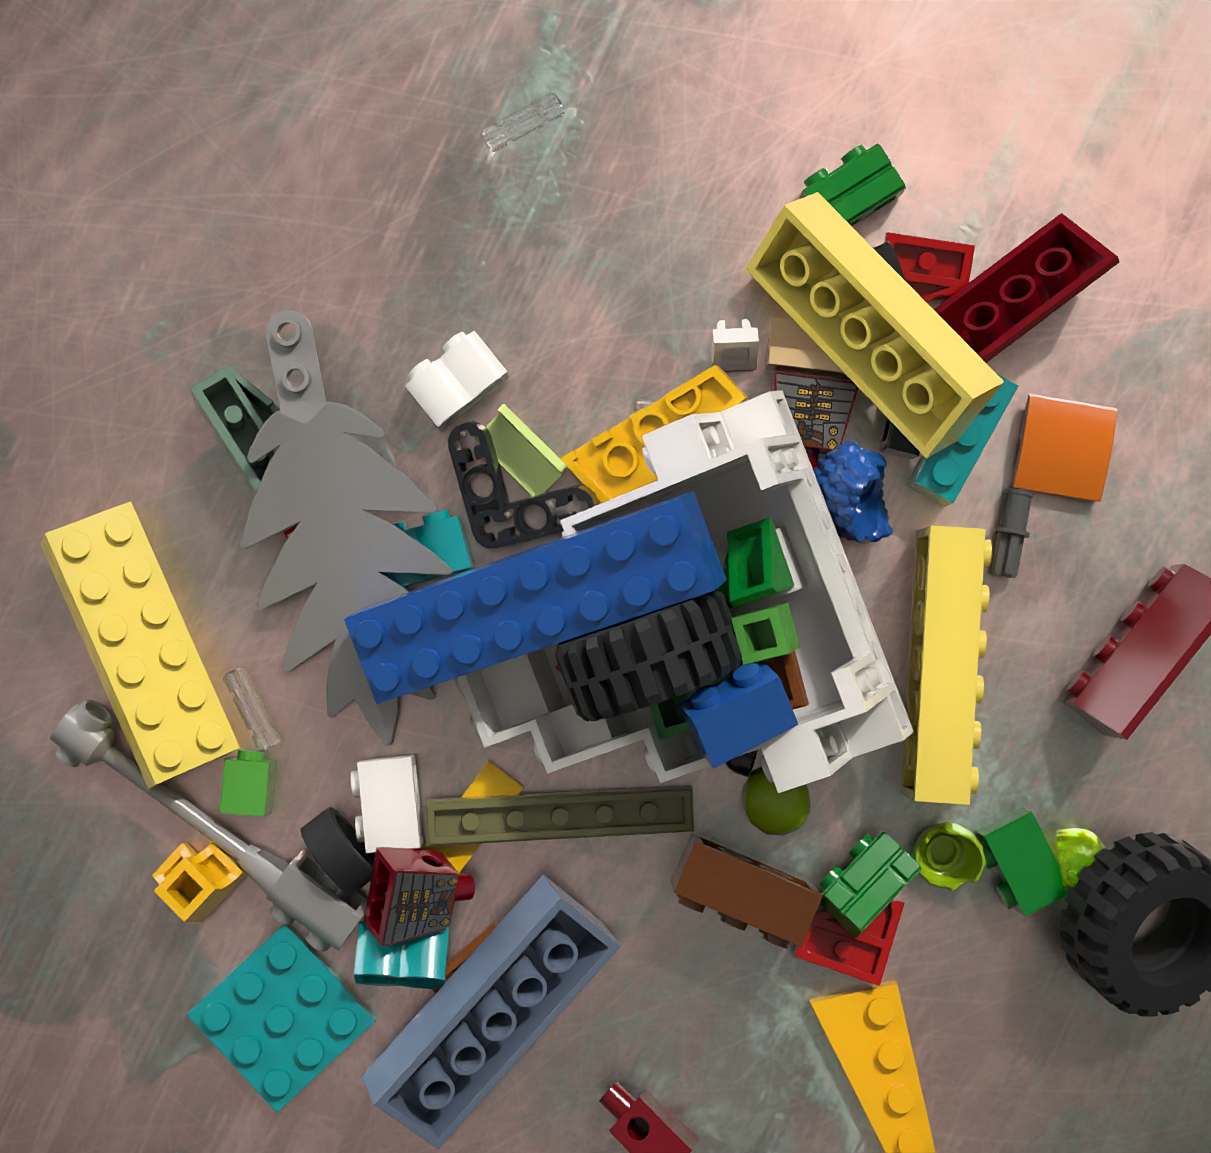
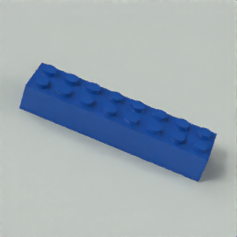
(537, 598)

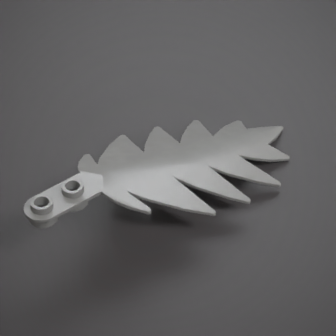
(326, 486)

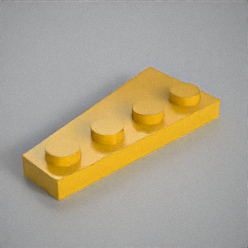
(615, 460)
(878, 1058)

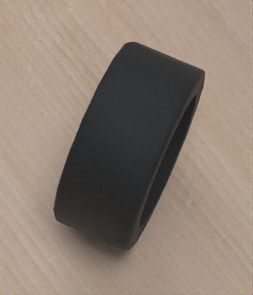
(337, 851)

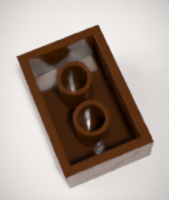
(745, 892)

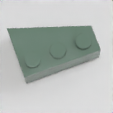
(236, 415)

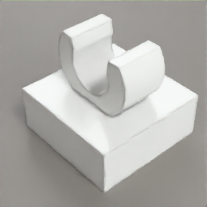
(735, 347)

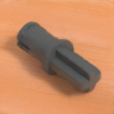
(1011, 532)

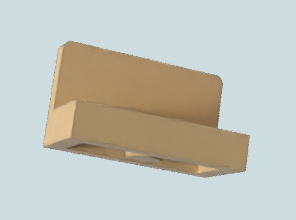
(796, 352)

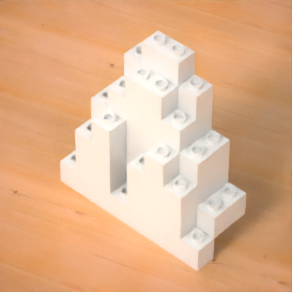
(742, 470)

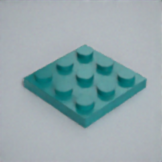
(282, 1016)

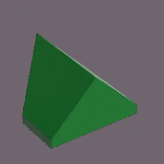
(754, 564)

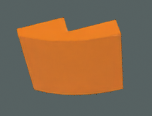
(1064, 447)

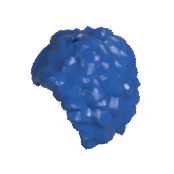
(853, 492)

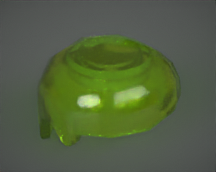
(1074, 851)

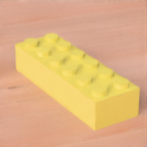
(873, 324)
(139, 644)
(945, 664)

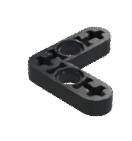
(498, 503)

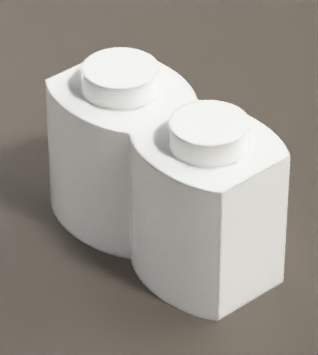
(456, 379)

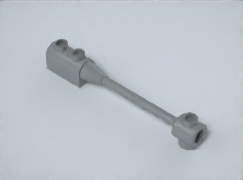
(296, 888)

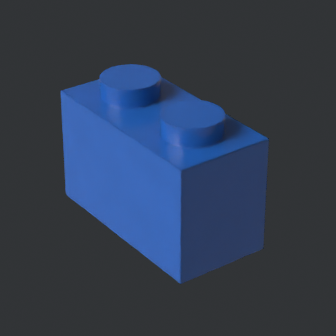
(738, 713)

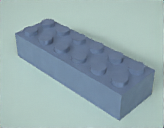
(489, 1012)

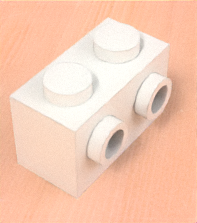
(388, 803)

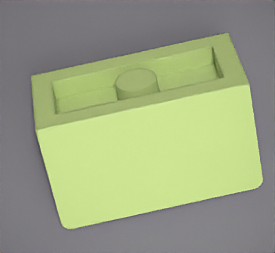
(524, 453)

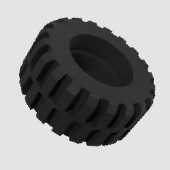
(649, 657)
(1113, 903)

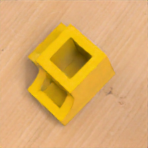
(197, 882)

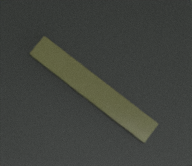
(559, 815)

